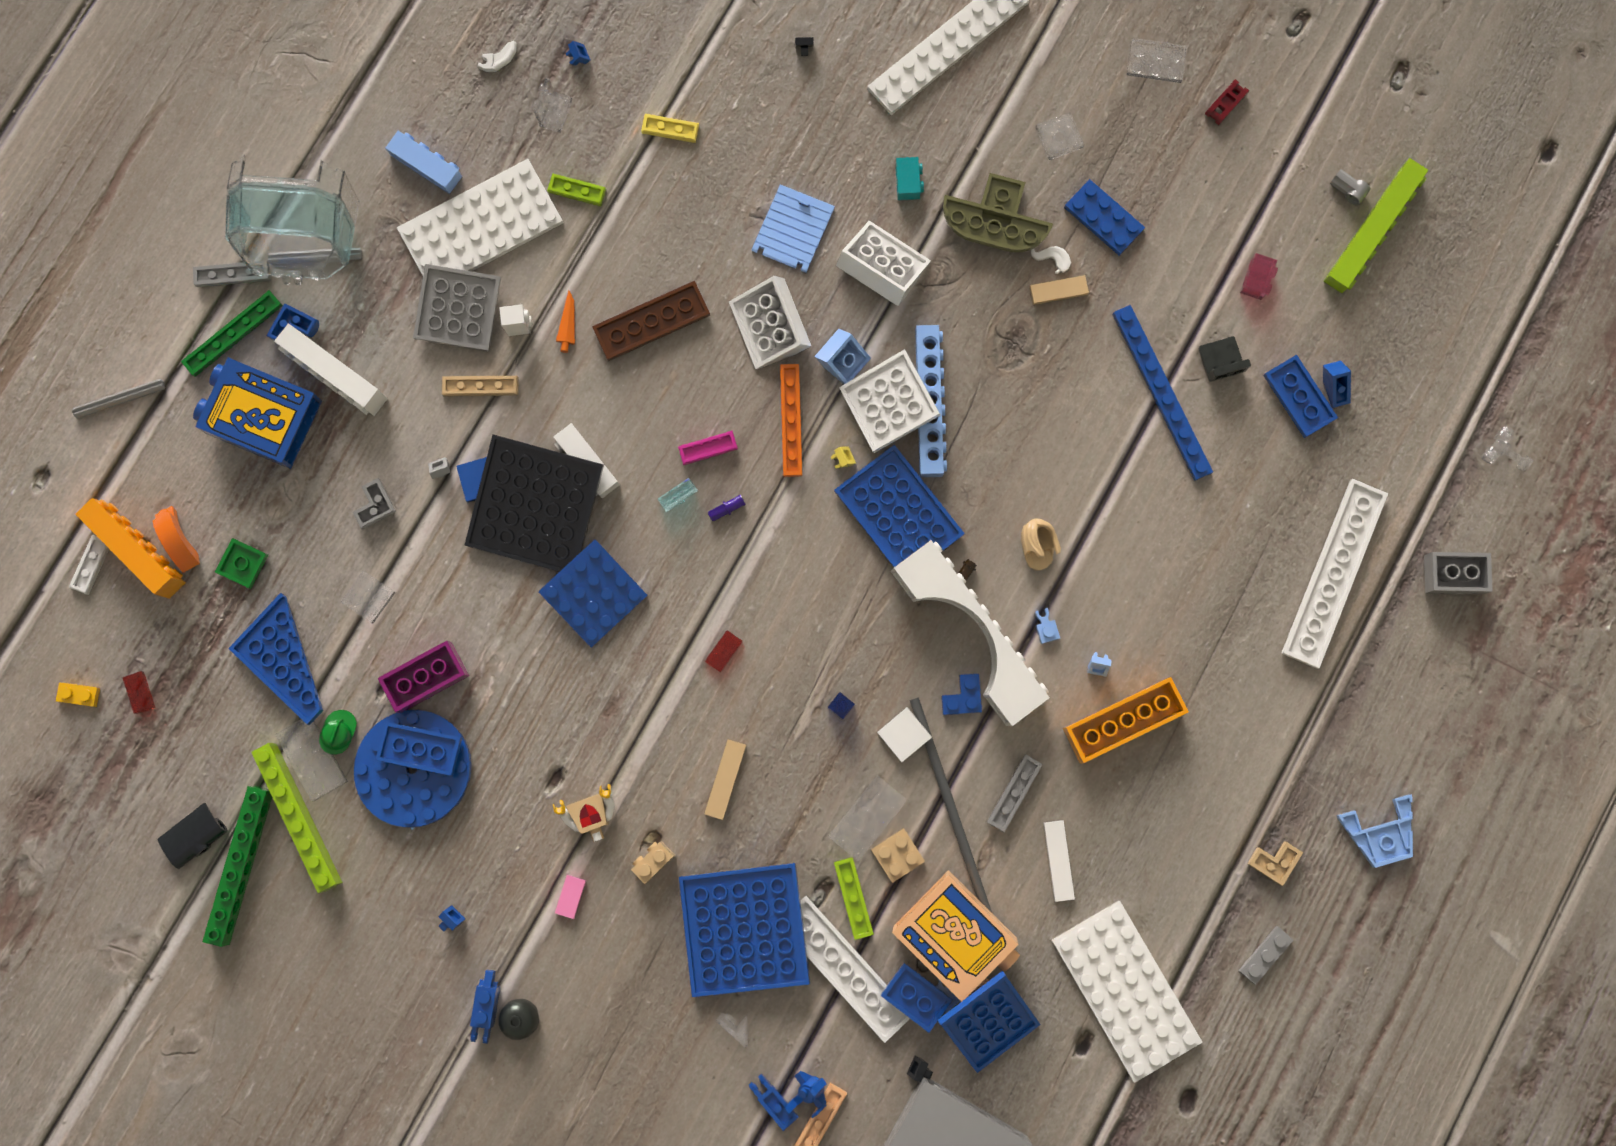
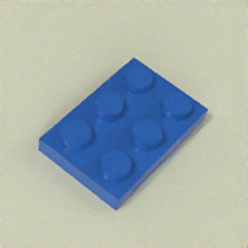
(916, 997)

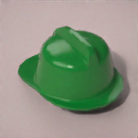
(337, 732)

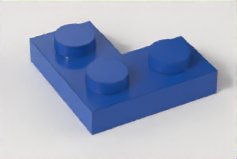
(967, 701)

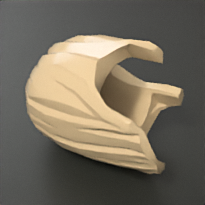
(1039, 543)

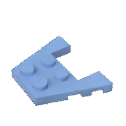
(1386, 841)

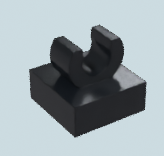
(804, 43)
(918, 1069)

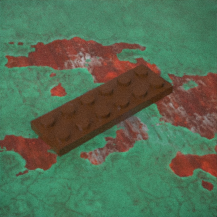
(651, 320)

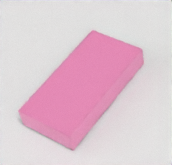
(570, 896)

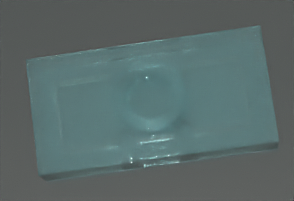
(677, 495)

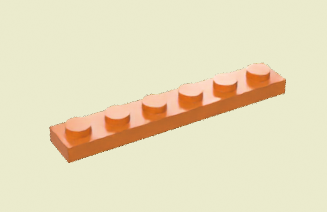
(791, 420)

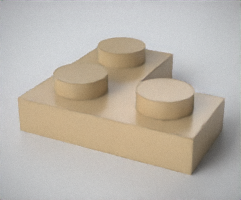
(1277, 867)

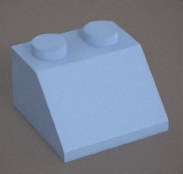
(843, 356)

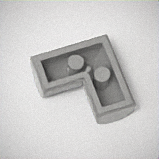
(378, 507)

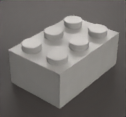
(1458, 573)

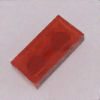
(723, 651)
(138, 692)

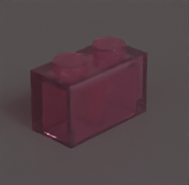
(1259, 276)

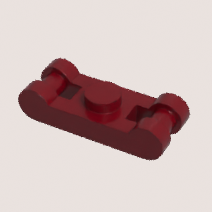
(1227, 102)

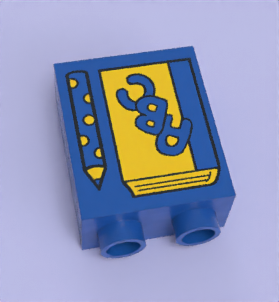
(257, 412)

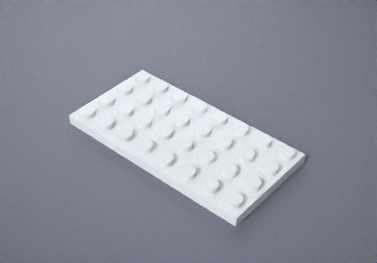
(482, 221)
(1126, 991)

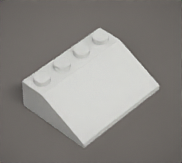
(882, 263)
(769, 322)

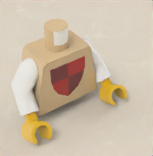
(589, 813)

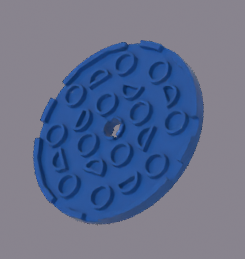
(405, 797)

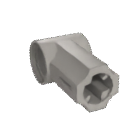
(1353, 189)

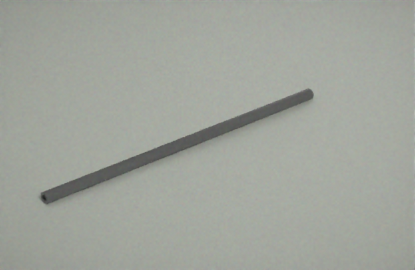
(951, 808)

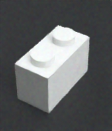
(515, 320)

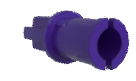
(726, 508)

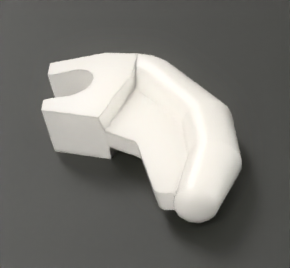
(498, 60)

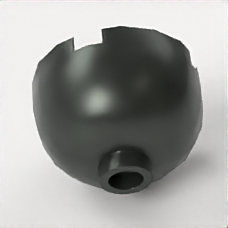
(518, 1019)

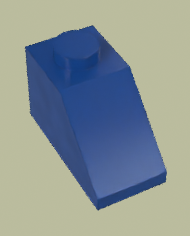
(1337, 383)

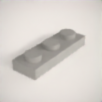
(1265, 955)

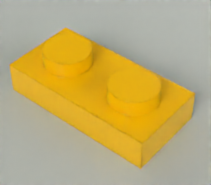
(77, 694)

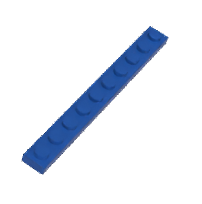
(1162, 393)

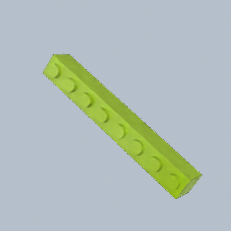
(1376, 225)
(296, 817)

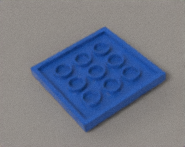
(592, 593)
(989, 1022)

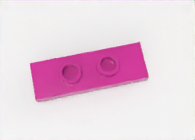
(707, 448)

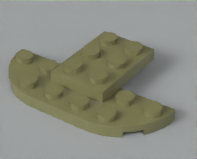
(996, 218)

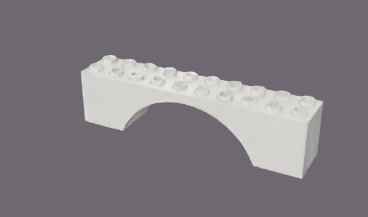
(1011, 685)

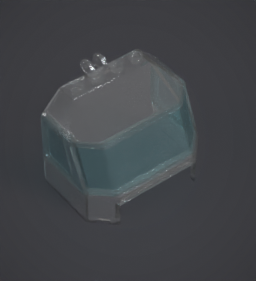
(291, 223)

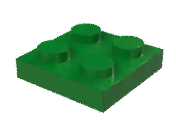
(241, 563)

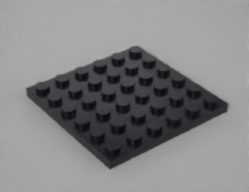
(533, 503)

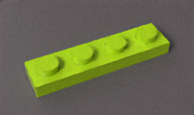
(853, 898)

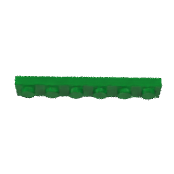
(231, 333)

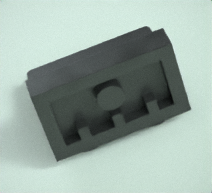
(1223, 359)

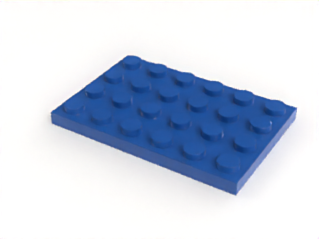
(897, 507)

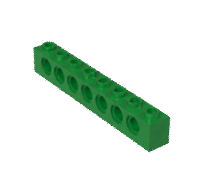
(238, 866)

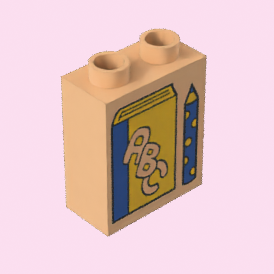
(956, 937)

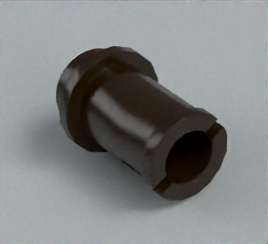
(967, 569)

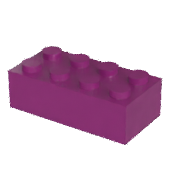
(423, 677)

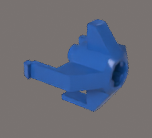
(810, 1091)

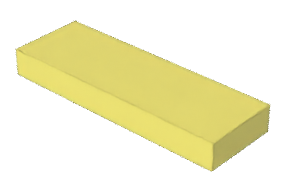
(670, 128)

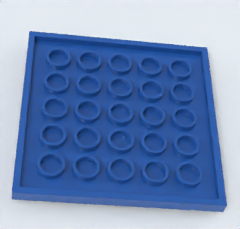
(744, 930)

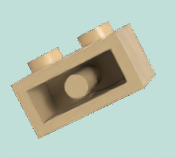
(653, 862)

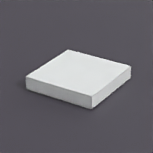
(904, 734)

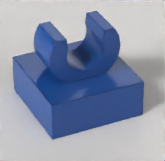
(578, 52)
(450, 919)

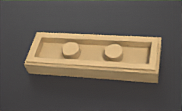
(1059, 290)

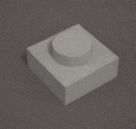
(439, 468)

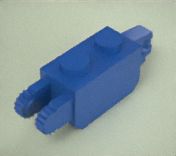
(485, 1006)

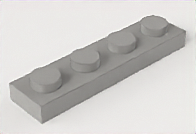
(224, 275)
(1014, 793)

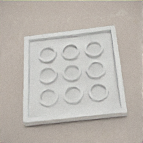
(889, 401)

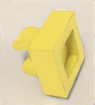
(844, 456)

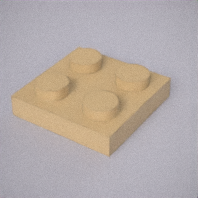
(897, 855)

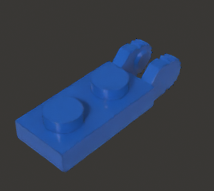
(774, 1103)

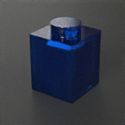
(841, 706)

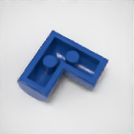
(302, 322)

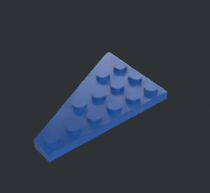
(277, 658)

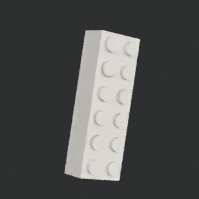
(330, 371)

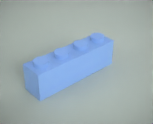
(423, 161)

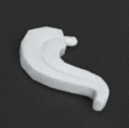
(1059, 255)

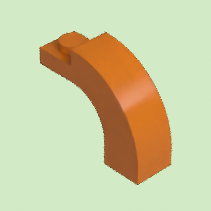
(174, 541)

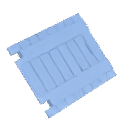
(791, 229)

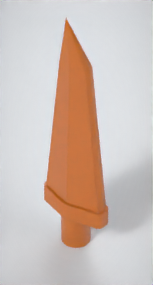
(566, 330)

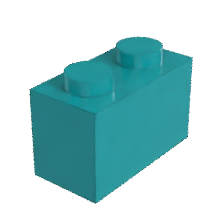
(908, 178)

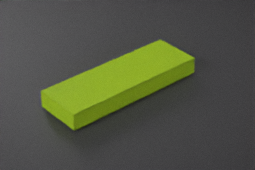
(576, 189)

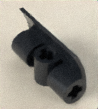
(191, 836)

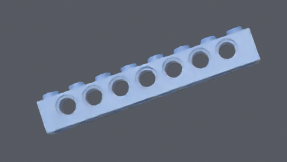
(923, 335)

